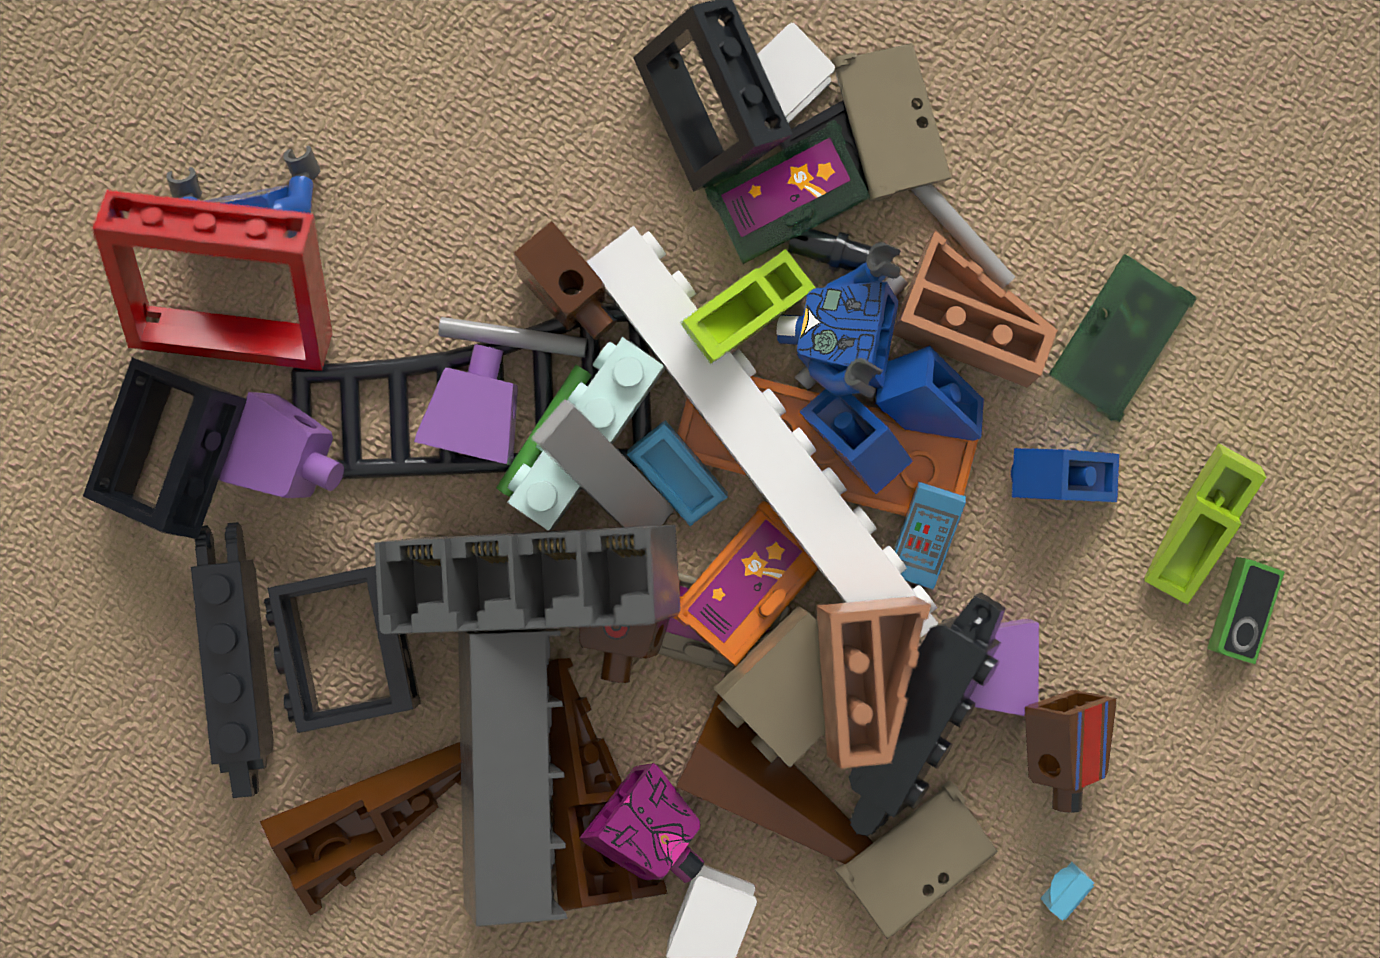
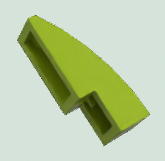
(747, 306)
(1204, 523)

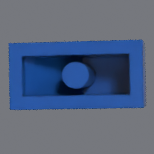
(930, 397)
(857, 438)
(1065, 475)

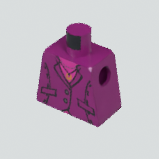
(647, 827)

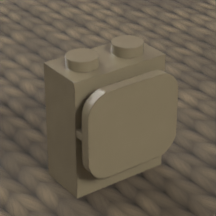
(779, 689)

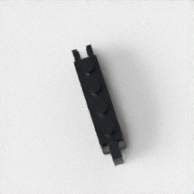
(232, 660)
(938, 696)

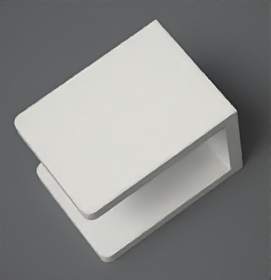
(795, 70)
(712, 916)

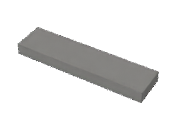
(600, 469)

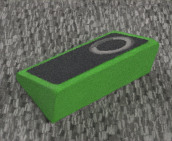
(1245, 610)

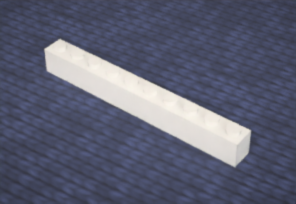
(752, 427)

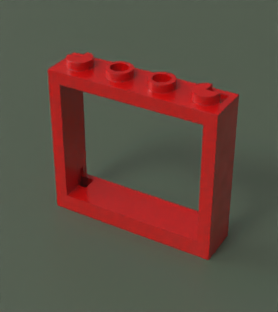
(217, 232)

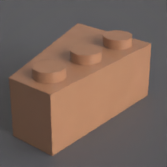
(972, 318)
(866, 673)

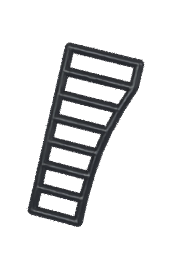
(397, 370)

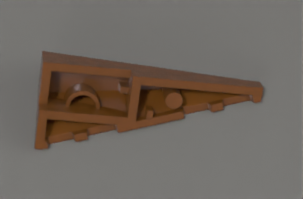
(589, 781)
(781, 798)
(338, 832)

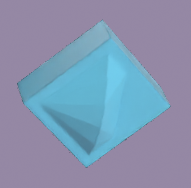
(1067, 891)

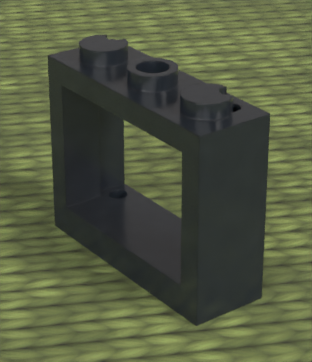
(738, 83)
(196, 459)
(293, 660)

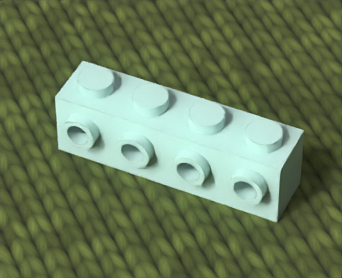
(608, 403)

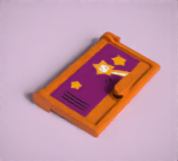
(742, 578)

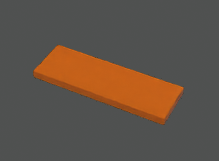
(936, 458)

